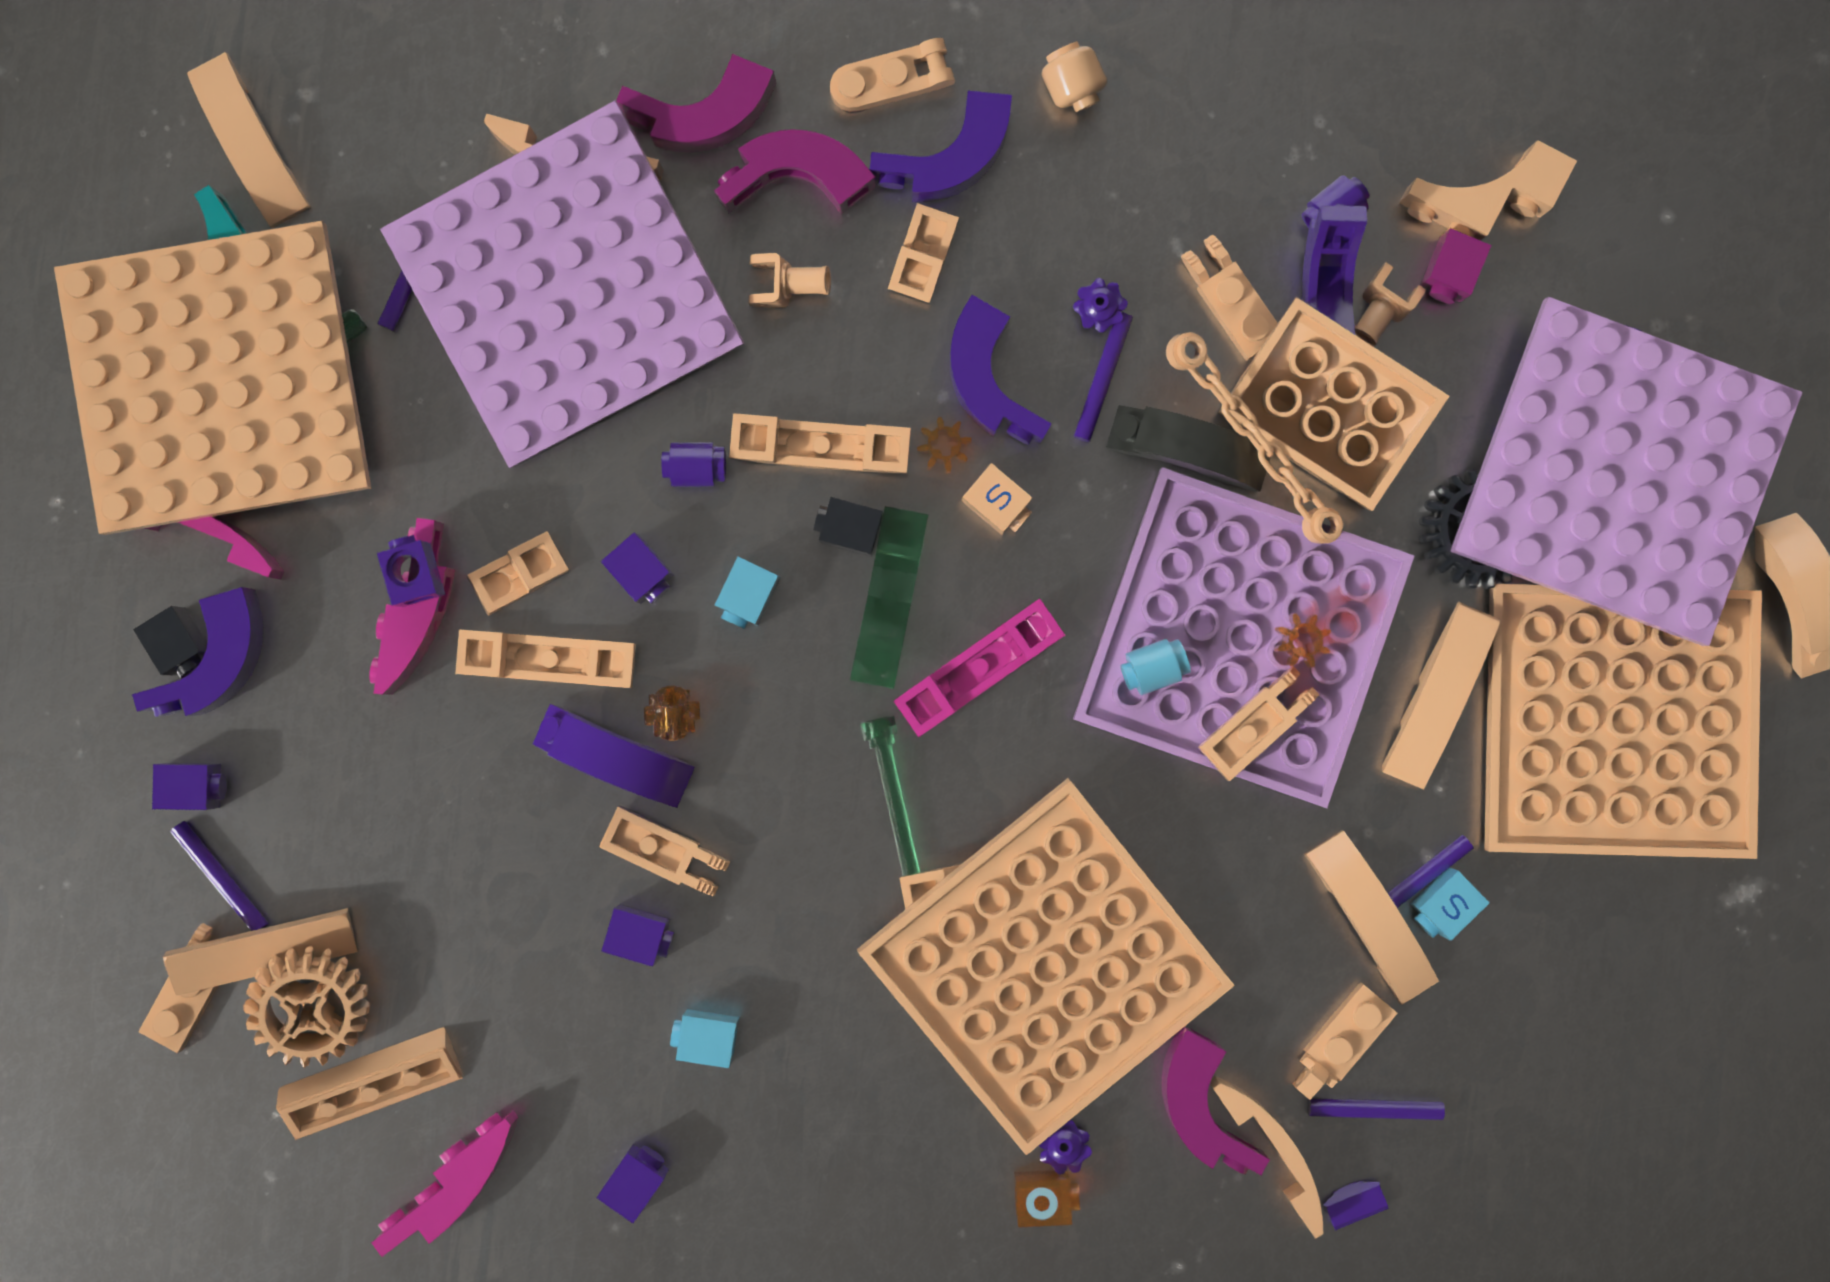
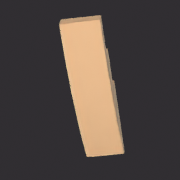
(1441, 695)

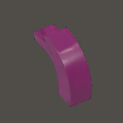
(708, 123)
(801, 156)
(1185, 1085)

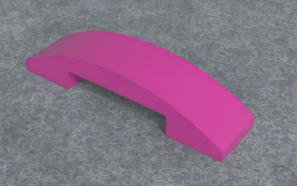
(245, 549)
(979, 667)

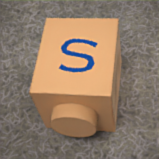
(998, 500)

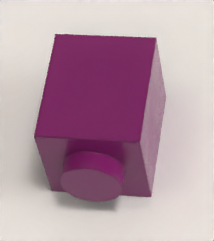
(1455, 267)

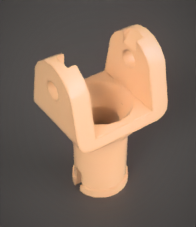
(788, 281)
(1383, 307)

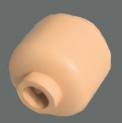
(1074, 77)

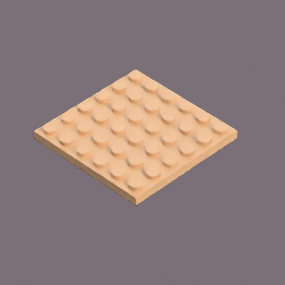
(212, 377)
(1620, 731)
(1045, 966)

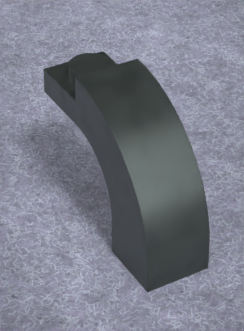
(1189, 444)

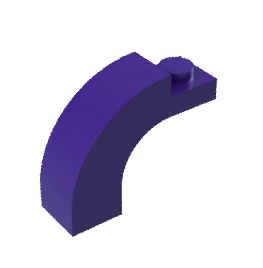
(958, 165)
(1331, 261)
(971, 374)
(231, 656)
(613, 757)

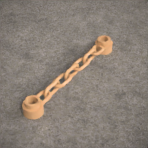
(1314, 518)

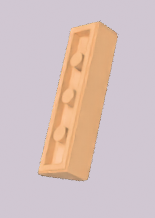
(242, 954)
(368, 1083)

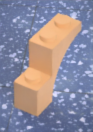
(1529, 186)

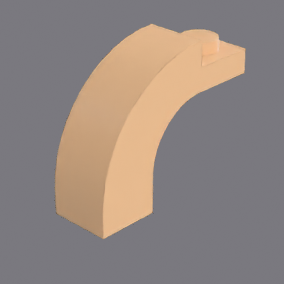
(1801, 571)

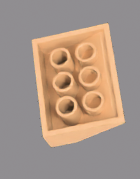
(1336, 404)

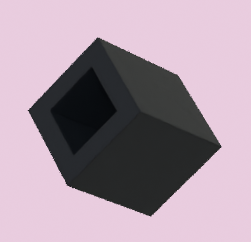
(848, 526)
(173, 641)

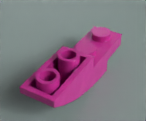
(410, 629)
(462, 1178)

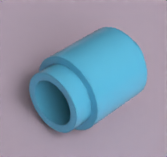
(1155, 666)

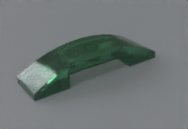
(889, 597)

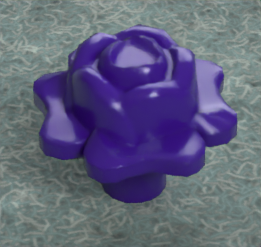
(1100, 305)
(1066, 1148)

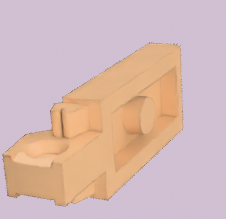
(1343, 1040)

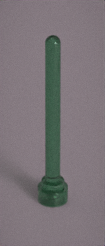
(880, 736)

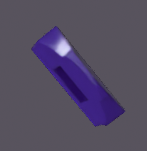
(1355, 1203)

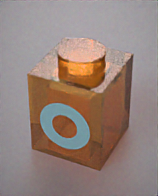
(1045, 1198)

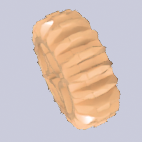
(331, 1028)

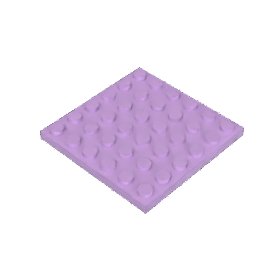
(562, 285)
(1626, 471)
(1221, 581)

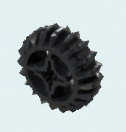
(1442, 514)

